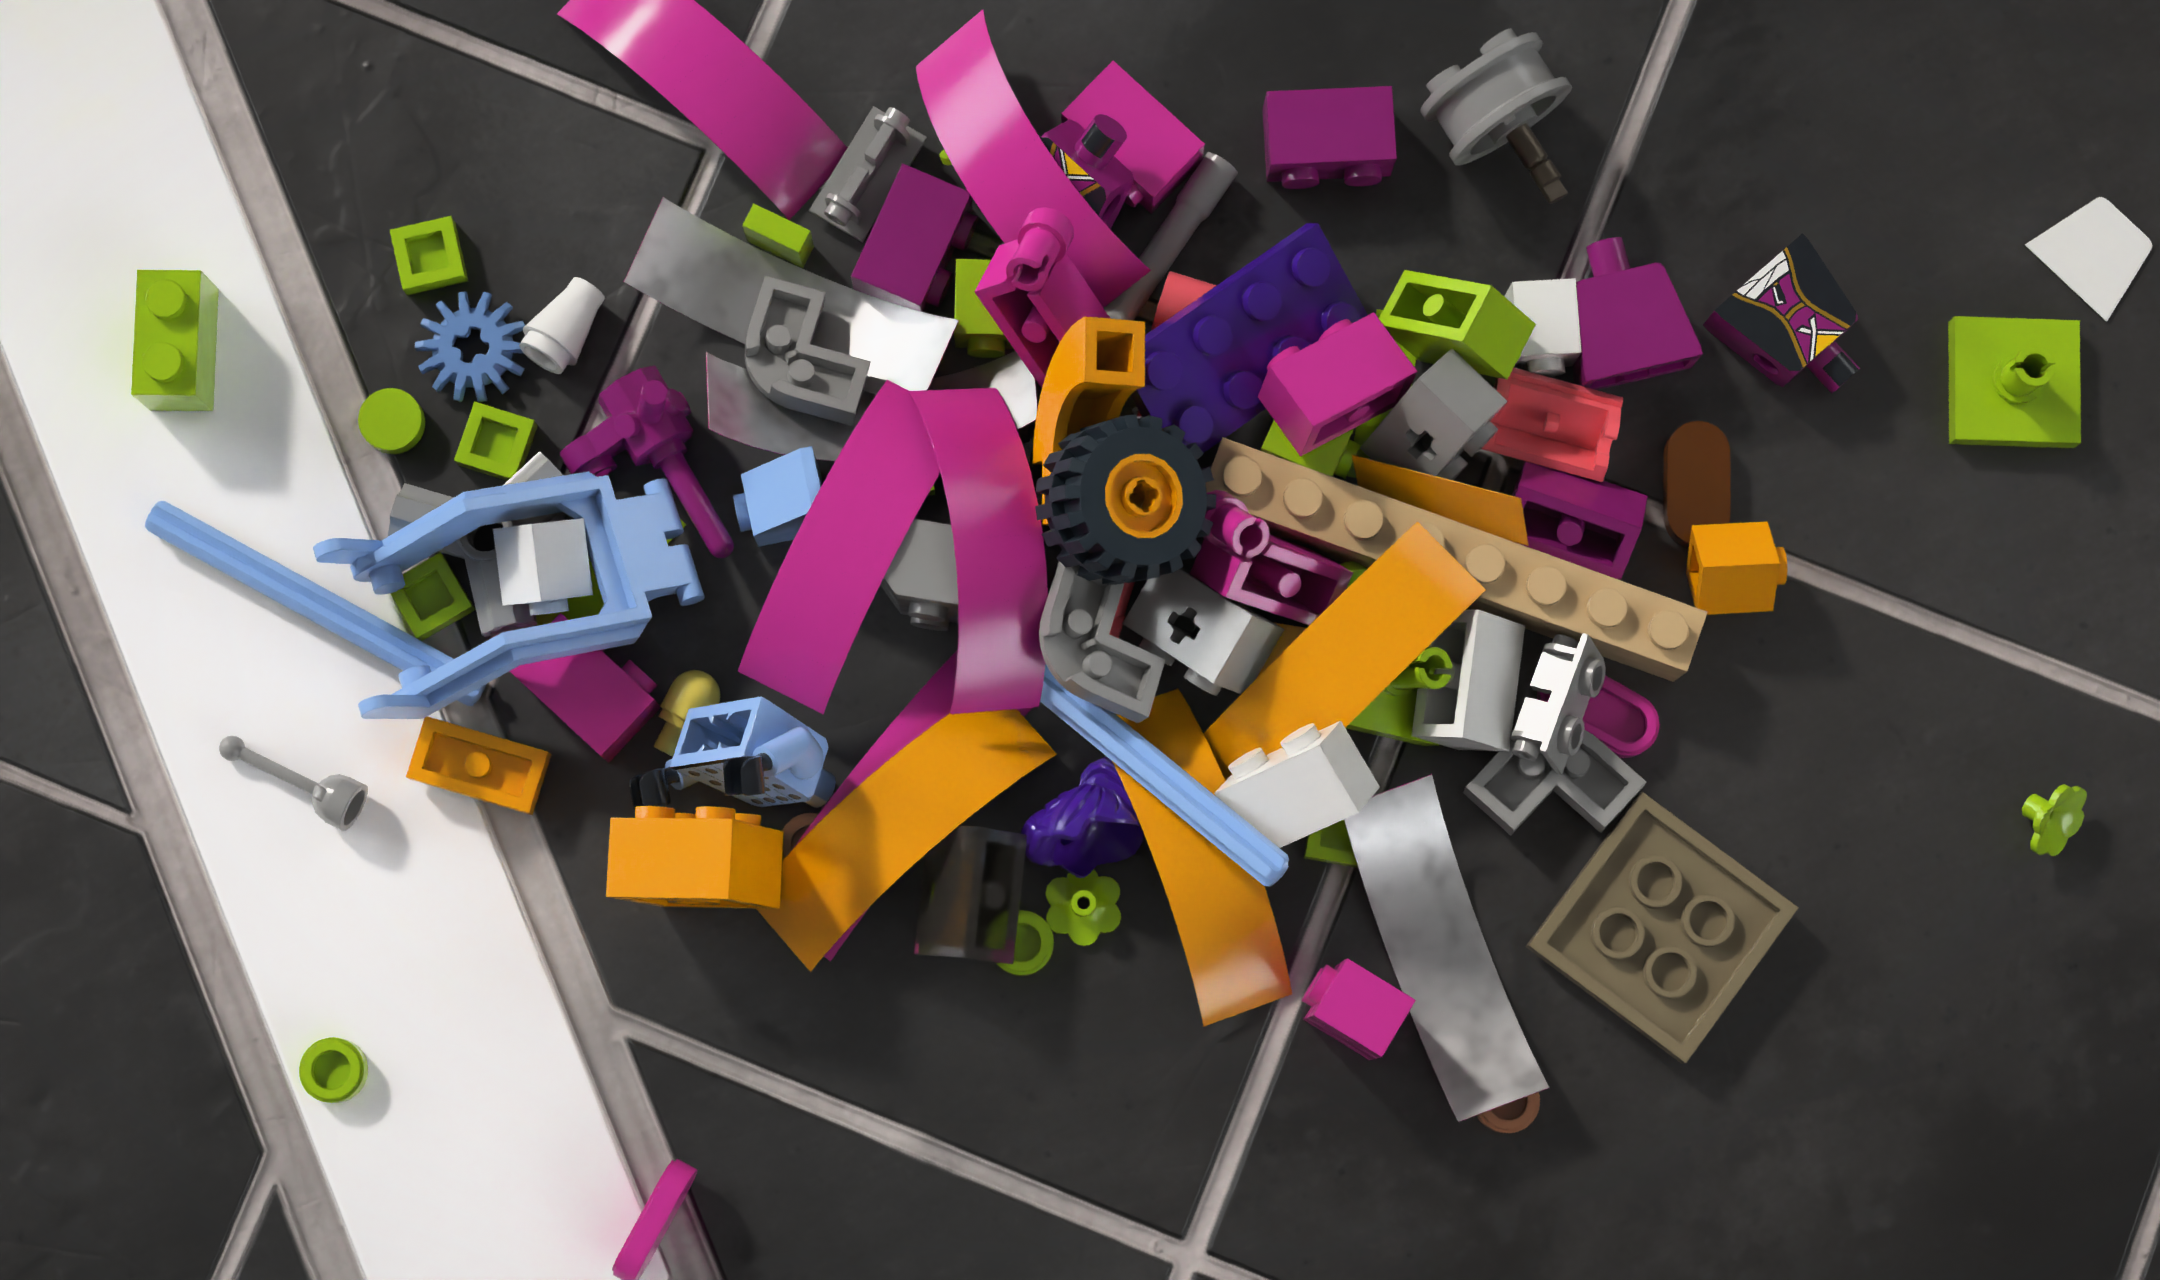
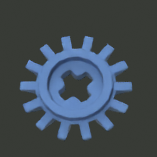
(483, 368)

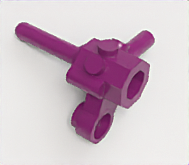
(652, 428)

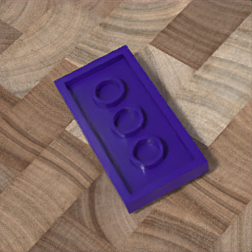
(1215, 352)

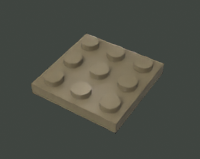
(1662, 927)

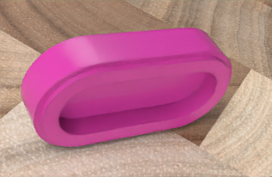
(1620, 719)
(654, 1220)

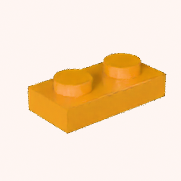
(478, 765)

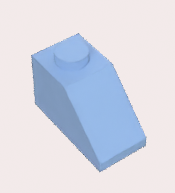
(778, 496)

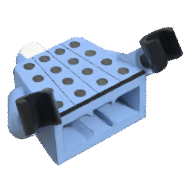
(747, 753)

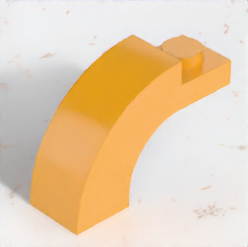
(1088, 381)

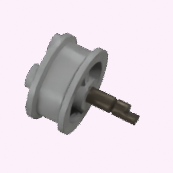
(1498, 103)

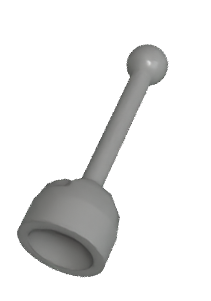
(335, 799)

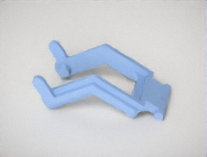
(626, 553)

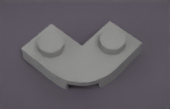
(789, 366)
(1086, 656)
(1592, 783)

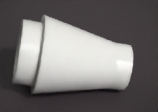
(560, 329)

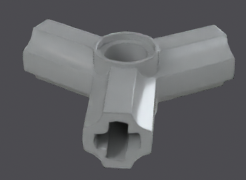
(481, 565)

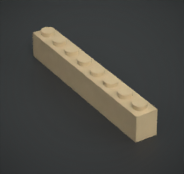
(1519, 581)

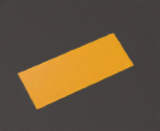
(1460, 502)

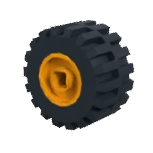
(1125, 500)

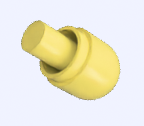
(687, 691)

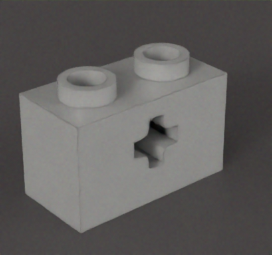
(1438, 420)
(1202, 629)

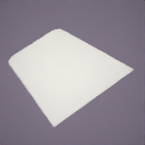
(2094, 253)

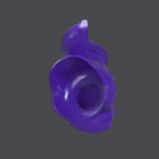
(1085, 824)

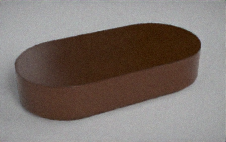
(1696, 479)

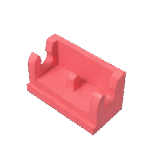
(1555, 424)

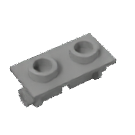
(867, 171)
(1556, 727)

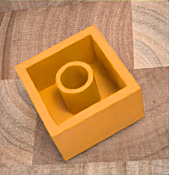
(695, 859)

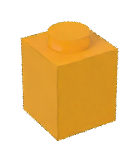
(1734, 567)

